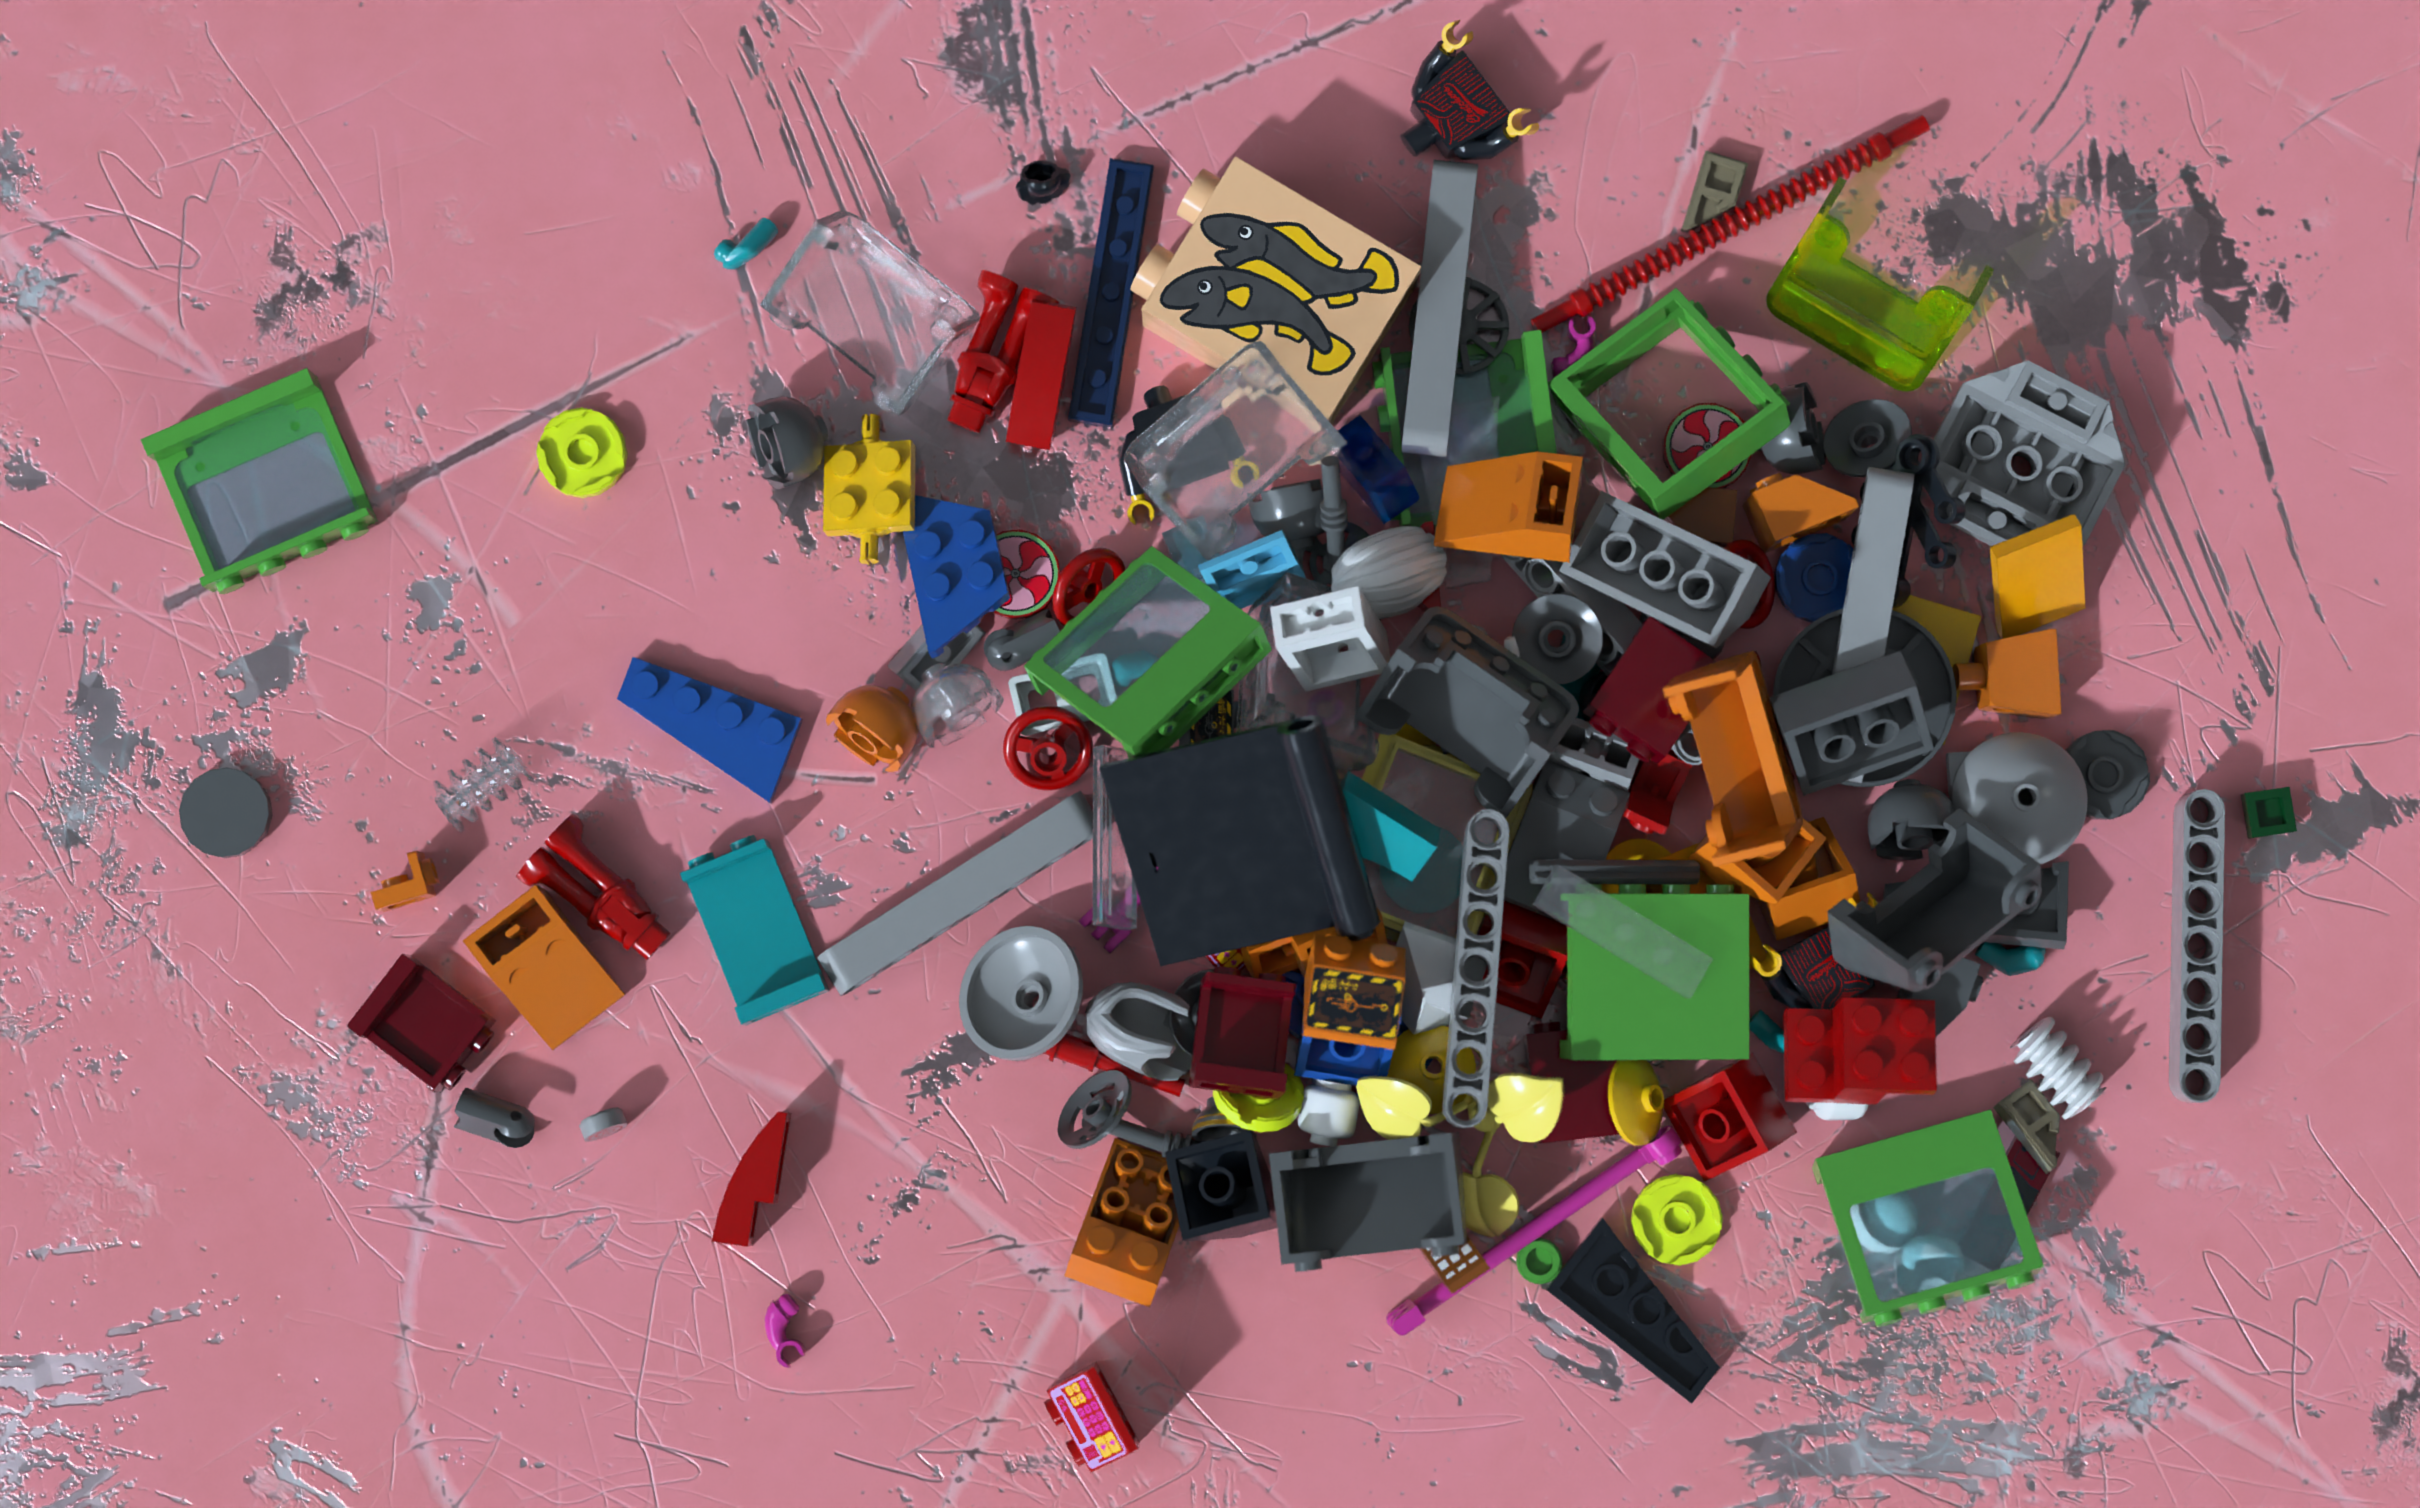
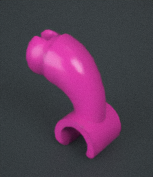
(1583, 342)
(776, 1321)

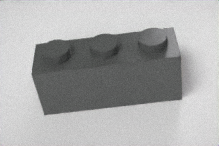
(1852, 723)

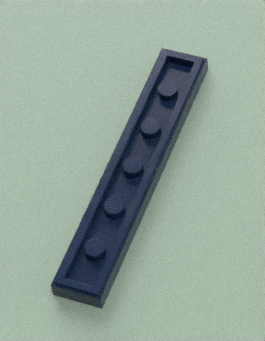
(1110, 293)

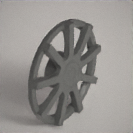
(1471, 325)

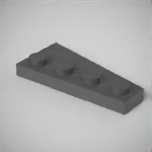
(2043, 923)

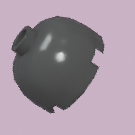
(787, 439)
(1801, 444)
(1290, 509)
(1908, 820)

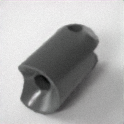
(1019, 642)
(494, 1119)

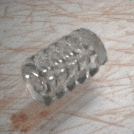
(479, 783)

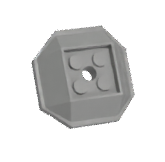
(2051, 424)

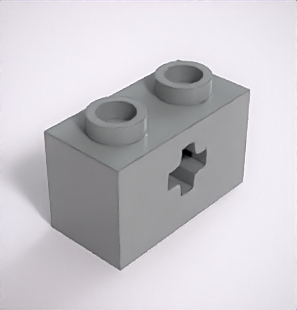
(1595, 755)

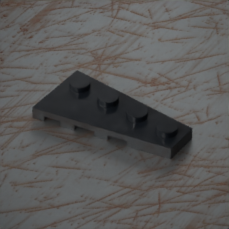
(1624, 1305)

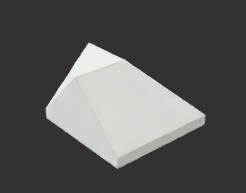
(1430, 978)

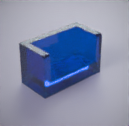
(1375, 471)

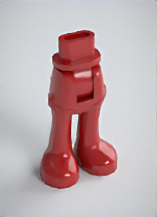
(984, 377)
(616, 912)

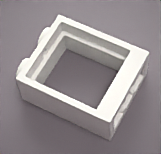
(1313, 643)

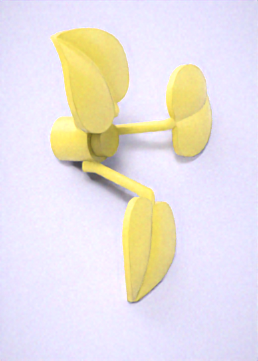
(1520, 1100)

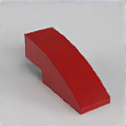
(1041, 374)
(753, 1182)

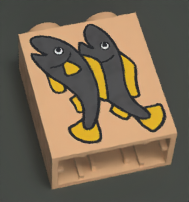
(1276, 274)

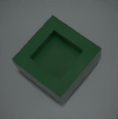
(2268, 812)

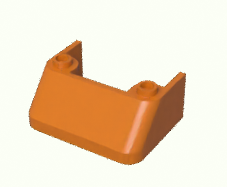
(1741, 756)

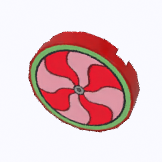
(1697, 431)
(1029, 571)

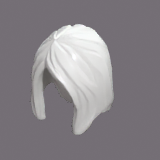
(1392, 569)

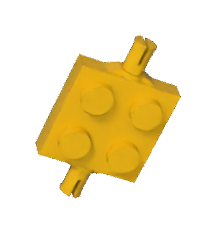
(869, 488)

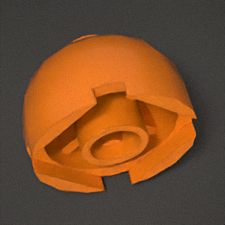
(875, 725)

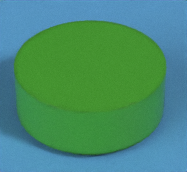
(1539, 1261)

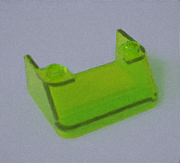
(1861, 313)

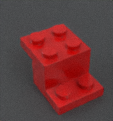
(1860, 1051)

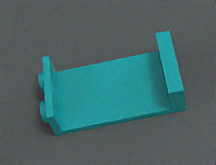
(754, 929)

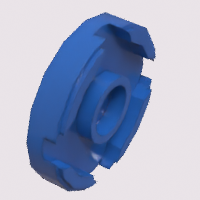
(1813, 576)

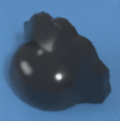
(1042, 182)

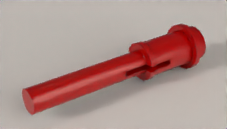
(1086, 1055)

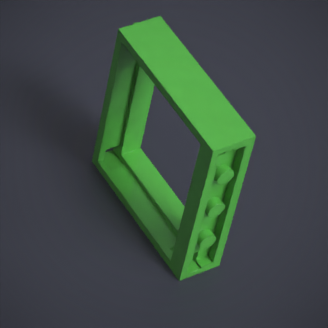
(1628, 345)

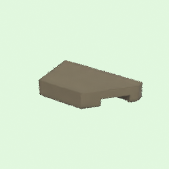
(1714, 189)
(2032, 1122)

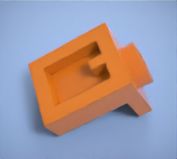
(401, 891)

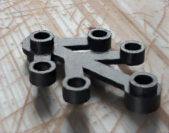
(1918, 519)

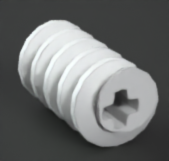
(2058, 1067)

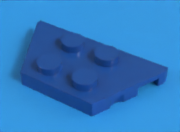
(954, 568)

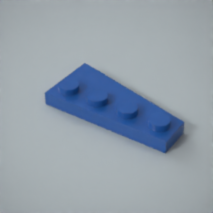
(724, 728)

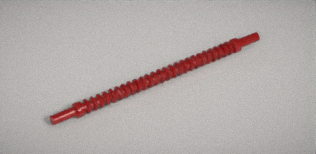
(1878, 147)

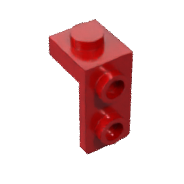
(1655, 792)

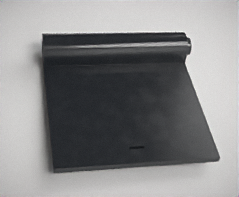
(1242, 839)

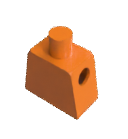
(2015, 675)

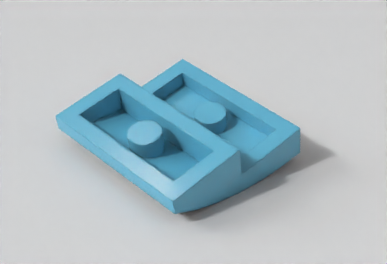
(1251, 569)

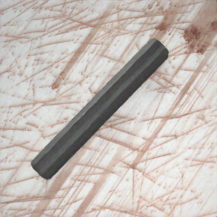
(1620, 871)

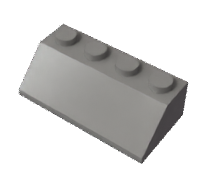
(1664, 571)

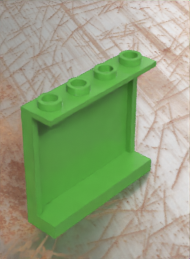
(1631, 1016)

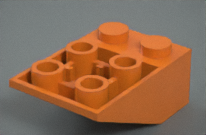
(1512, 506)
(544, 966)
(1127, 1226)

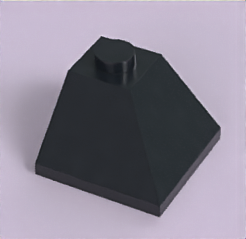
(1222, 1188)

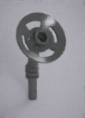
(1334, 522)
(1106, 1118)

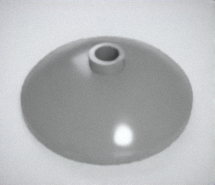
(2003, 766)
(1001, 990)

